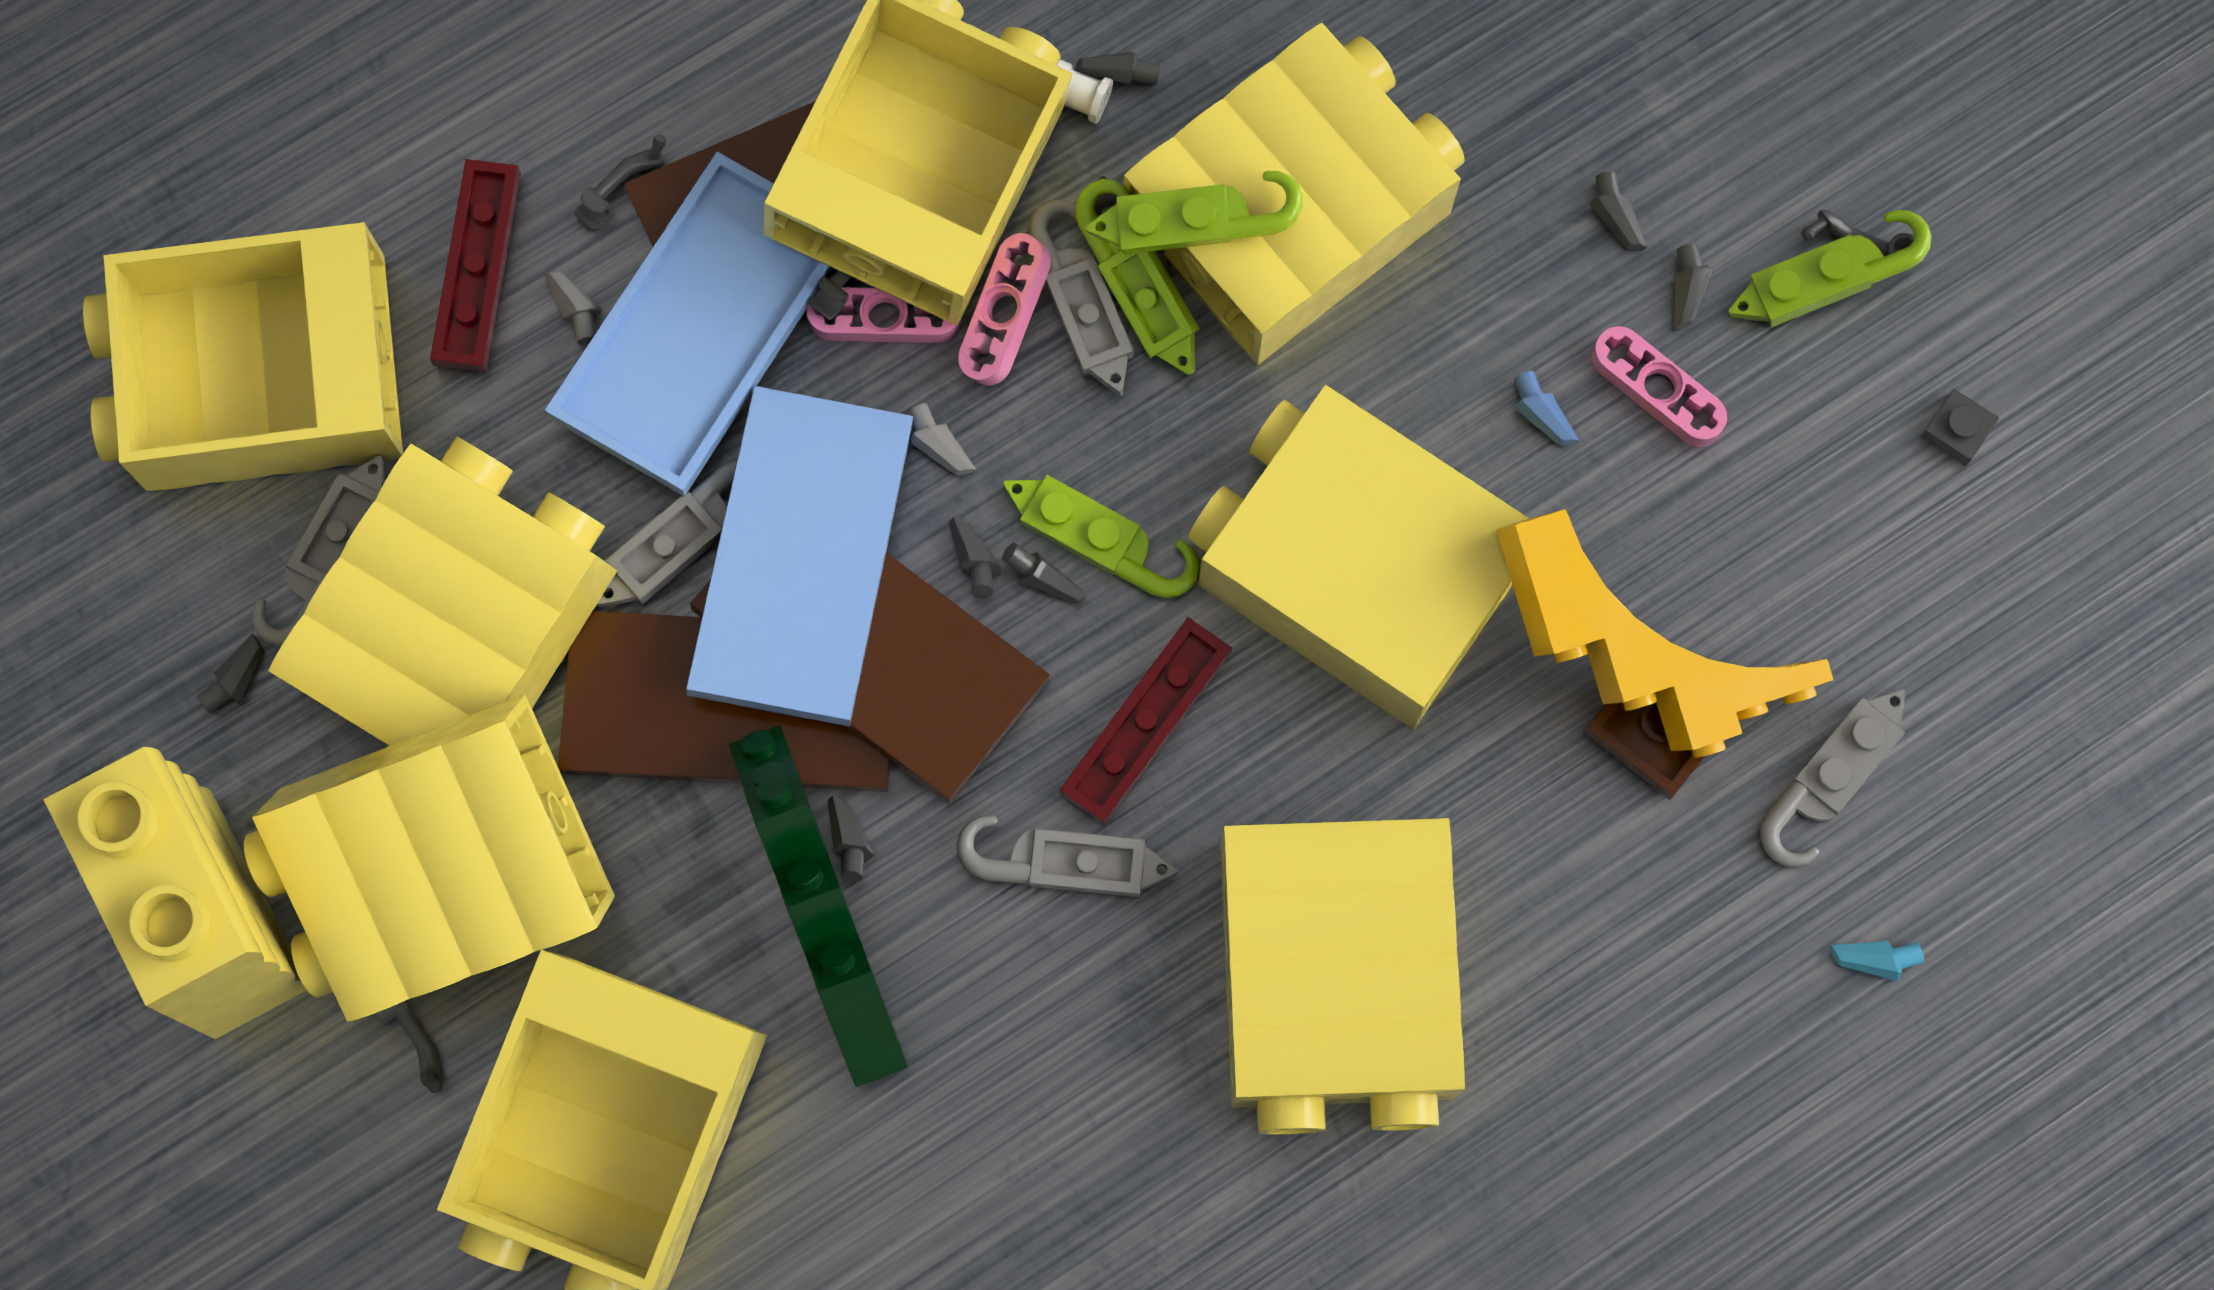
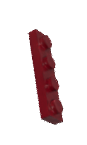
(475, 265)
(1145, 721)

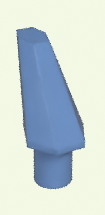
(1543, 410)

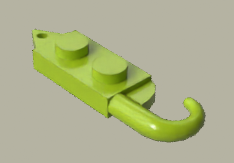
(1193, 217)
(1828, 274)
(1141, 287)
(1096, 534)

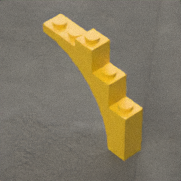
(1576, 615)

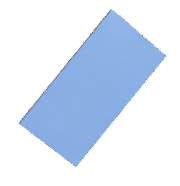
(690, 332)
(800, 556)

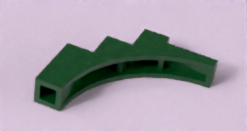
(817, 906)

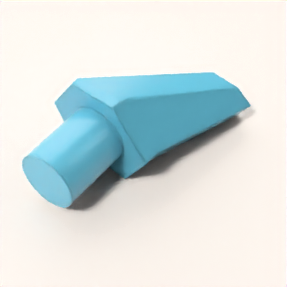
(1878, 957)

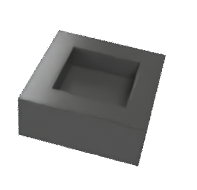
(1960, 427)

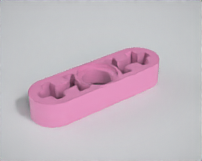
(995, 288)
(869, 297)
(1619, 373)

